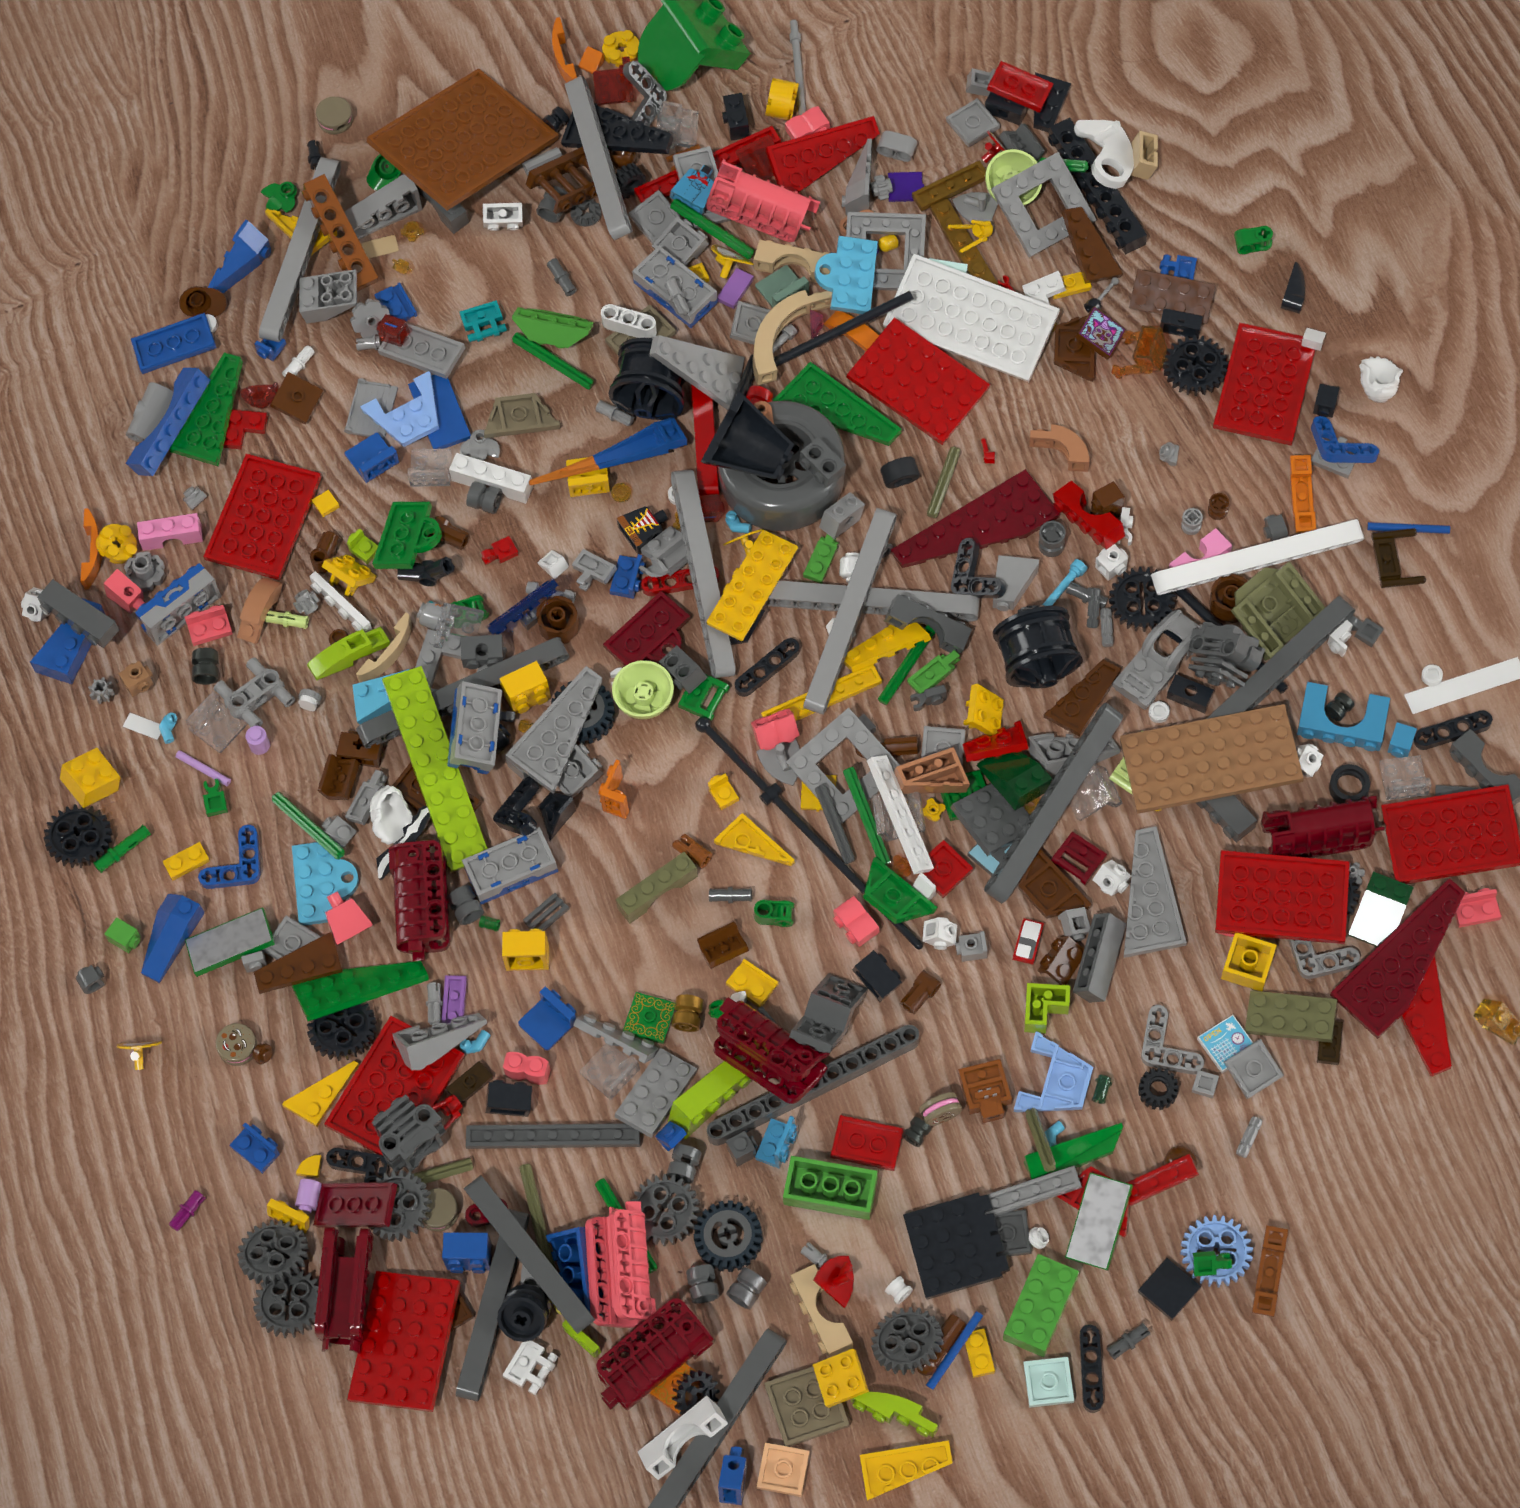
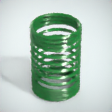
(483, 920)

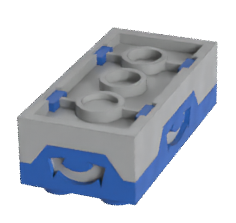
(662, 266)
(185, 595)
(474, 727)
(510, 866)

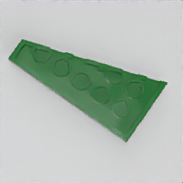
(839, 405)
(207, 425)
(355, 987)

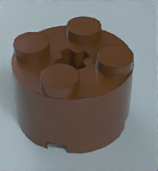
(1223, 596)
(558, 619)

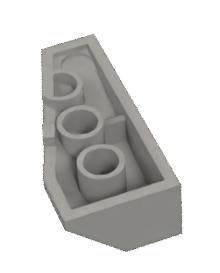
(858, 187)
(1053, 751)
(427, 1045)

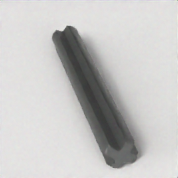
(834, 824)

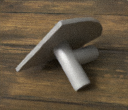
(976, 206)
(775, 761)

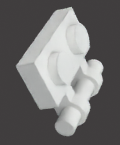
(524, 1362)

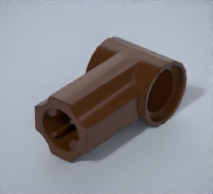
(451, 534)
(324, 550)
(924, 987)

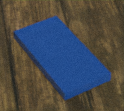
(173, 343)
(450, 418)

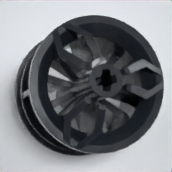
(645, 384)
(1037, 646)

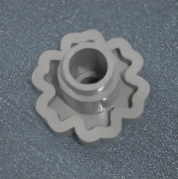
(367, 317)
(145, 570)

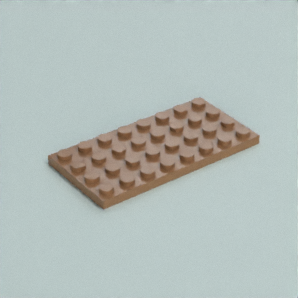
(1211, 758)

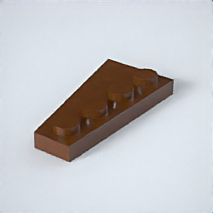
(1091, 252)
(1083, 700)
(302, 965)

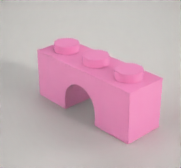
(183, 527)
(1211, 545)

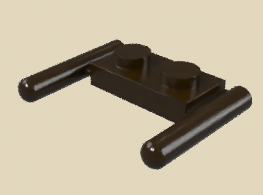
(1387, 558)

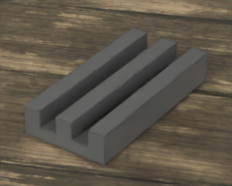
(559, 902)

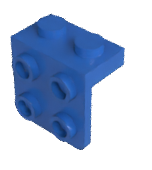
(548, 1019)

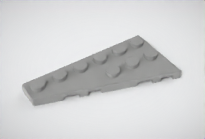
(550, 740)

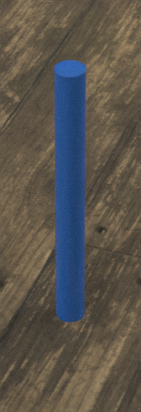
(1419, 527)
(950, 1356)

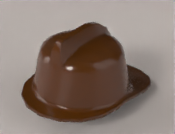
(202, 300)

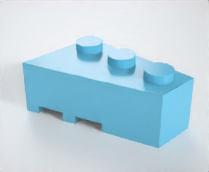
(371, 699)

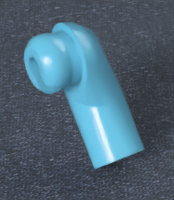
(735, 525)
(166, 727)
(475, 1045)
(1053, 1131)

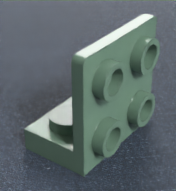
(781, 285)

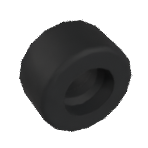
(899, 472)

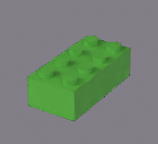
(830, 1187)
(1040, 1305)

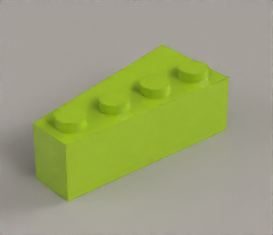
(707, 1097)

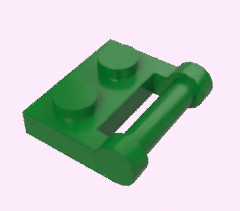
(694, 701)

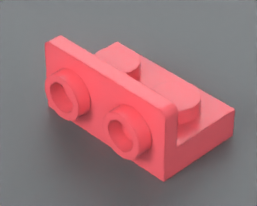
(208, 625)
(1478, 908)

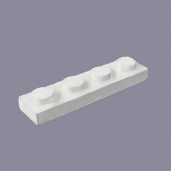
(344, 608)

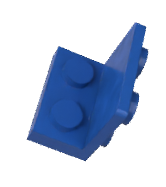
(372, 457)

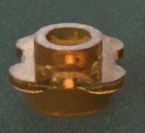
(905, 871)

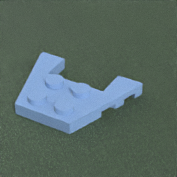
(410, 420)
(1065, 1081)

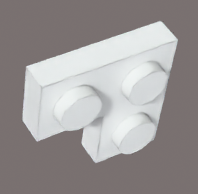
(1045, 287)

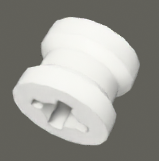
(898, 1290)

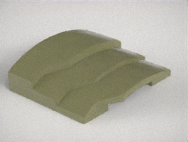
(1275, 607)

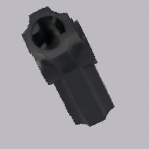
(427, 571)

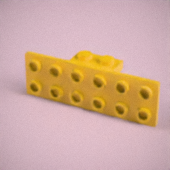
(752, 585)

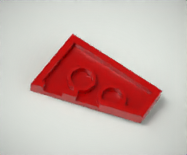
(996, 745)

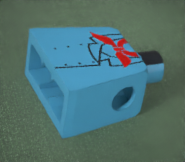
(694, 188)

